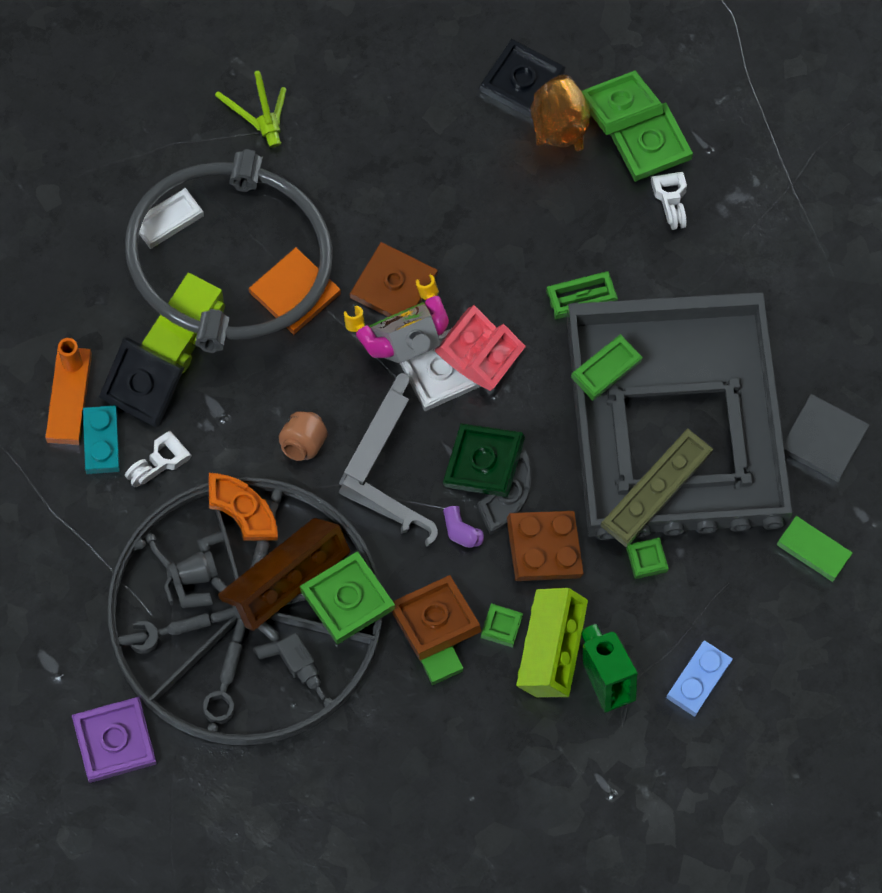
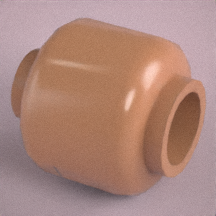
(302, 435)

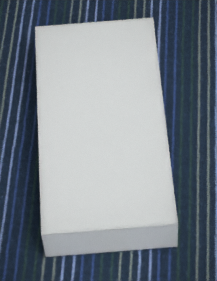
(169, 218)

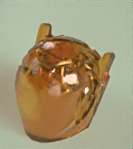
(560, 113)

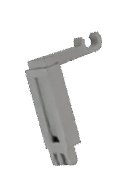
(366, 456)

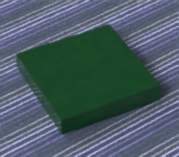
(484, 460)

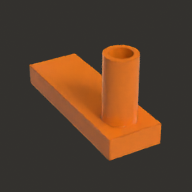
(68, 393)

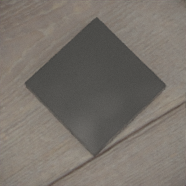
(824, 437)

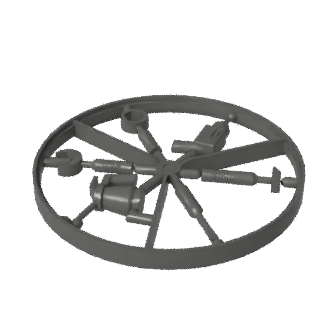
(201, 569)

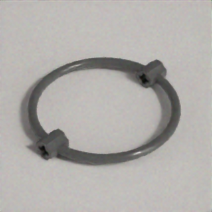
(213, 324)

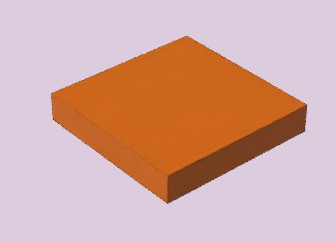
(288, 284)

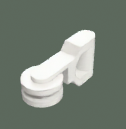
(670, 199)
(141, 473)

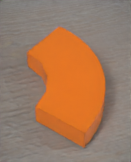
(243, 505)

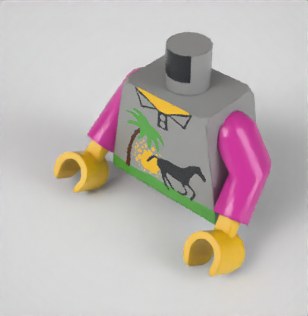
(406, 332)

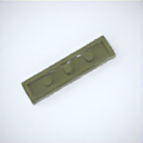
(656, 487)

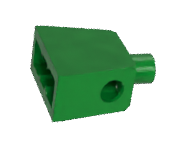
(608, 668)

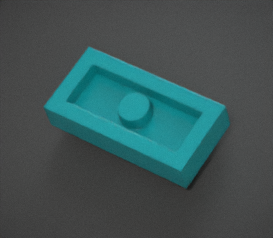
(101, 439)

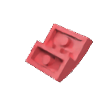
(480, 348)

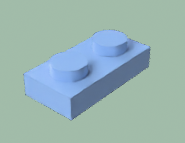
(699, 678)

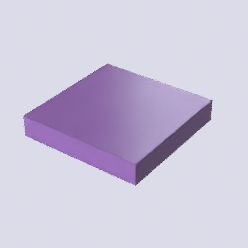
(114, 739)

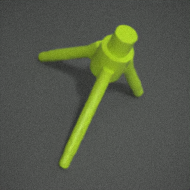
(266, 123)

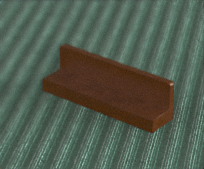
(281, 573)

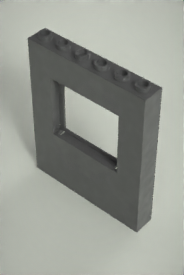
(685, 349)

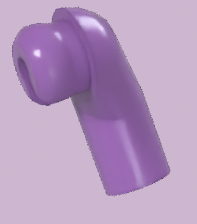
(459, 531)

